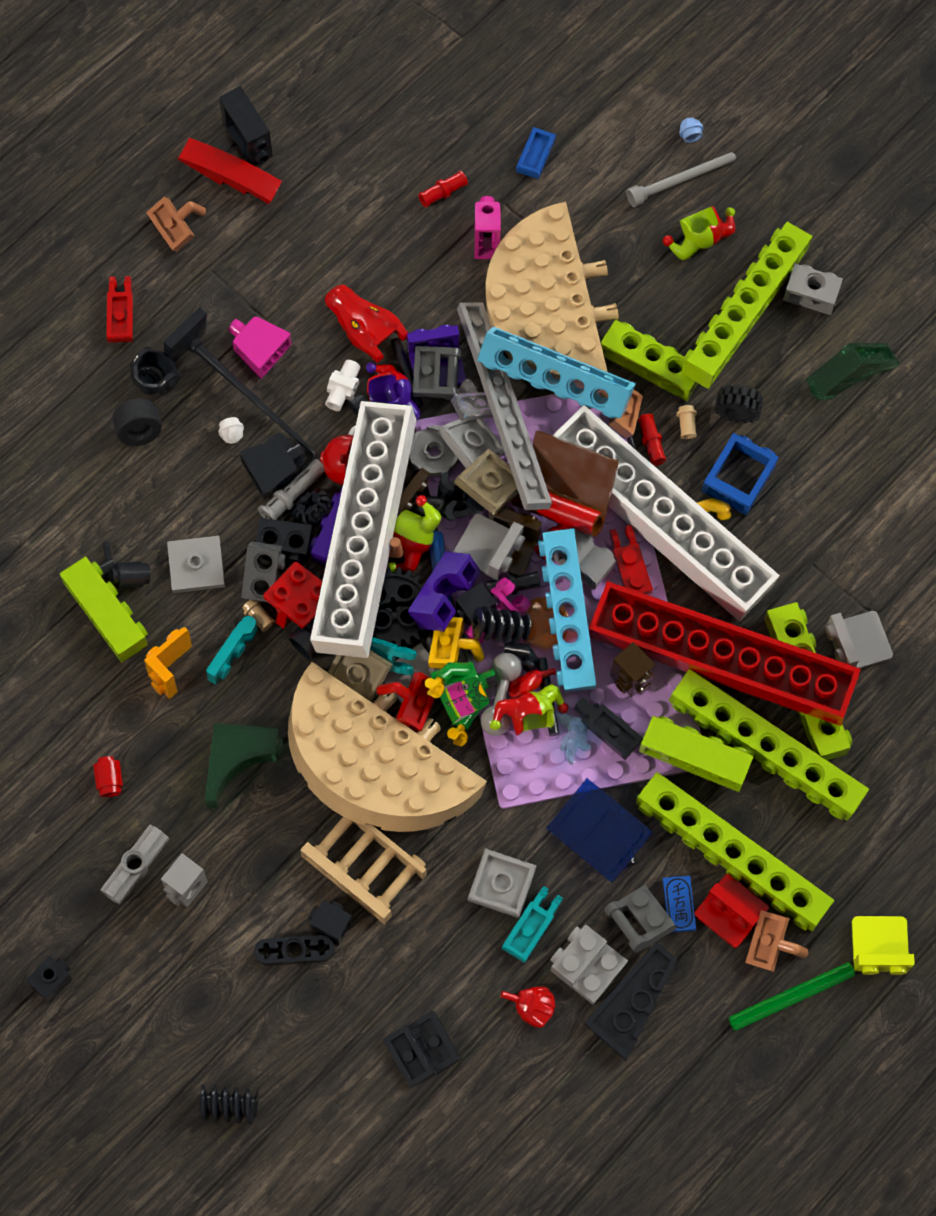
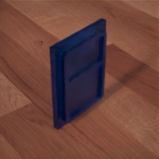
(599, 830)

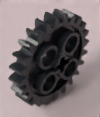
(396, 630)

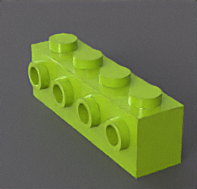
(103, 608)
(696, 753)

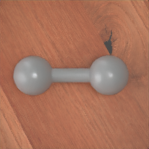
(507, 669)

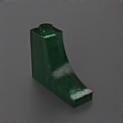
(850, 366)
(236, 749)

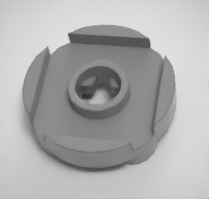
(420, 457)

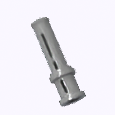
(284, 498)

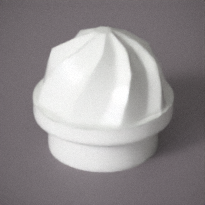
(231, 430)

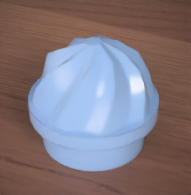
(691, 130)

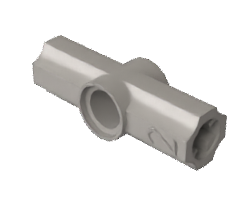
(123, 878)

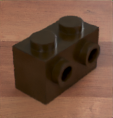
(632, 671)

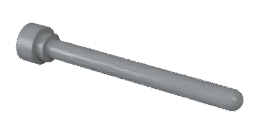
(637, 195)

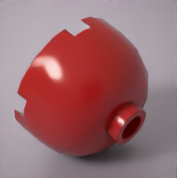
(336, 457)

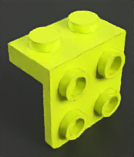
(881, 945)

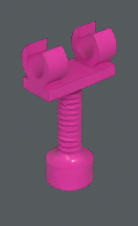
(503, 589)

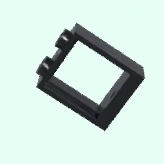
(246, 126)

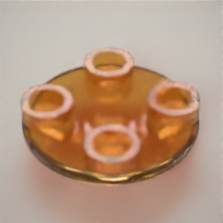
(540, 630)

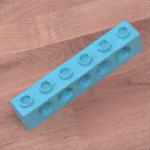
(617, 388)
(565, 543)

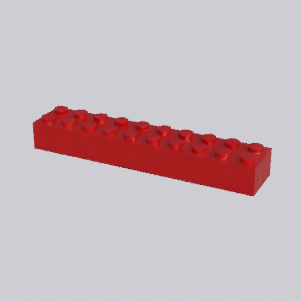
(725, 653)

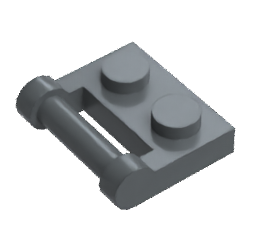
(428, 372)
(648, 915)

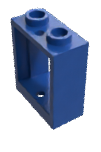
(735, 498)

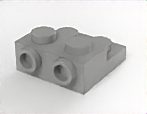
(587, 963)

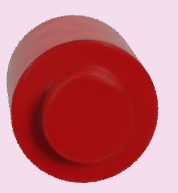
(108, 776)

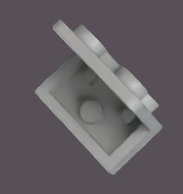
(491, 544)
(859, 639)

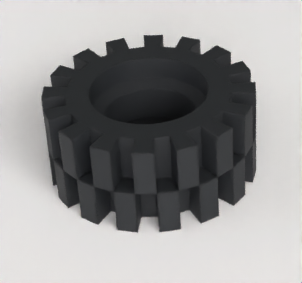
(739, 403)

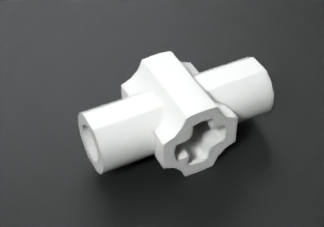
(342, 385)

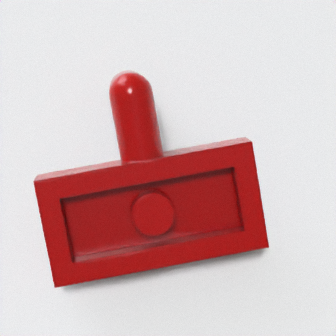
(415, 703)

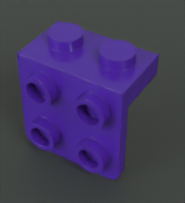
(441, 337)

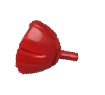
(528, 682)
(533, 1005)

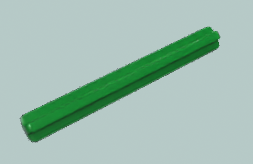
(791, 996)

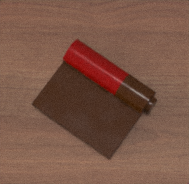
(577, 483)

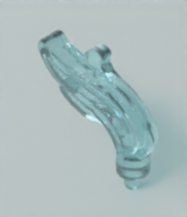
(574, 738)

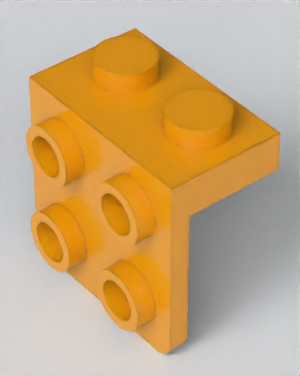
(161, 657)

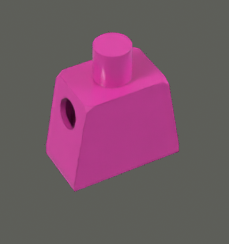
(486, 220)
(259, 344)

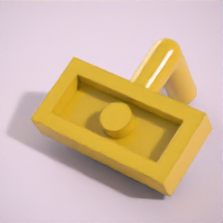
(447, 644)

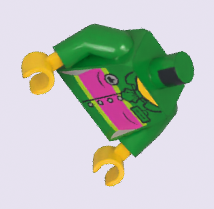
(461, 694)

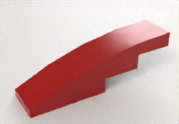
(229, 169)

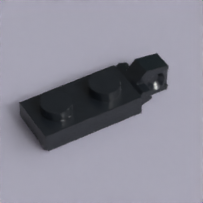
(609, 728)

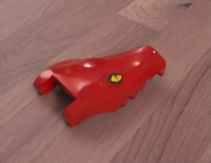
(363, 321)

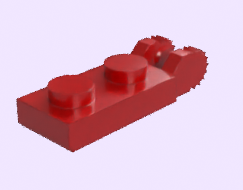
(120, 312)
(630, 562)

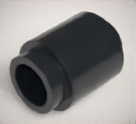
(130, 574)

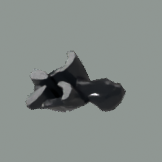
(451, 501)

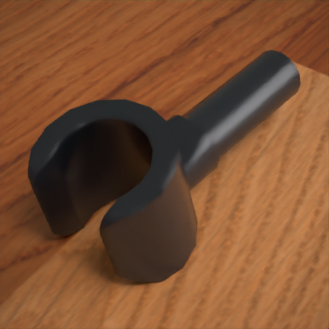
(106, 566)

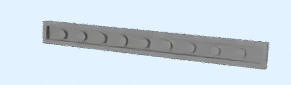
(506, 413)

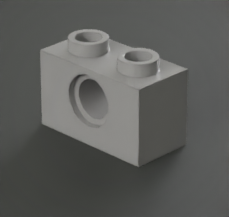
(801, 294)
(183, 881)

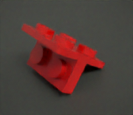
(295, 596)
(730, 910)

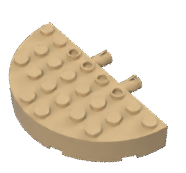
(541, 289)
(372, 763)

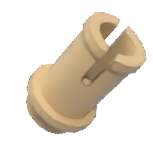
(687, 421)
(254, 609)

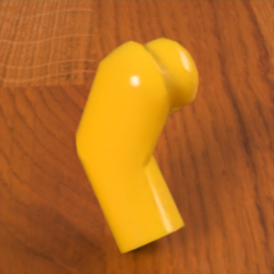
(718, 506)

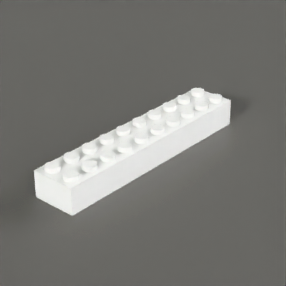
(675, 521)
(363, 530)

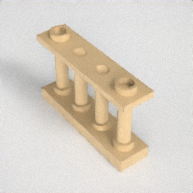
(359, 888)

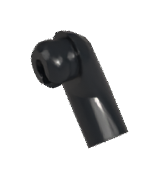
(526, 654)

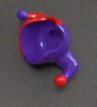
(390, 387)

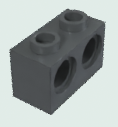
(256, 570)

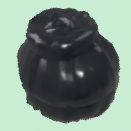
(153, 372)

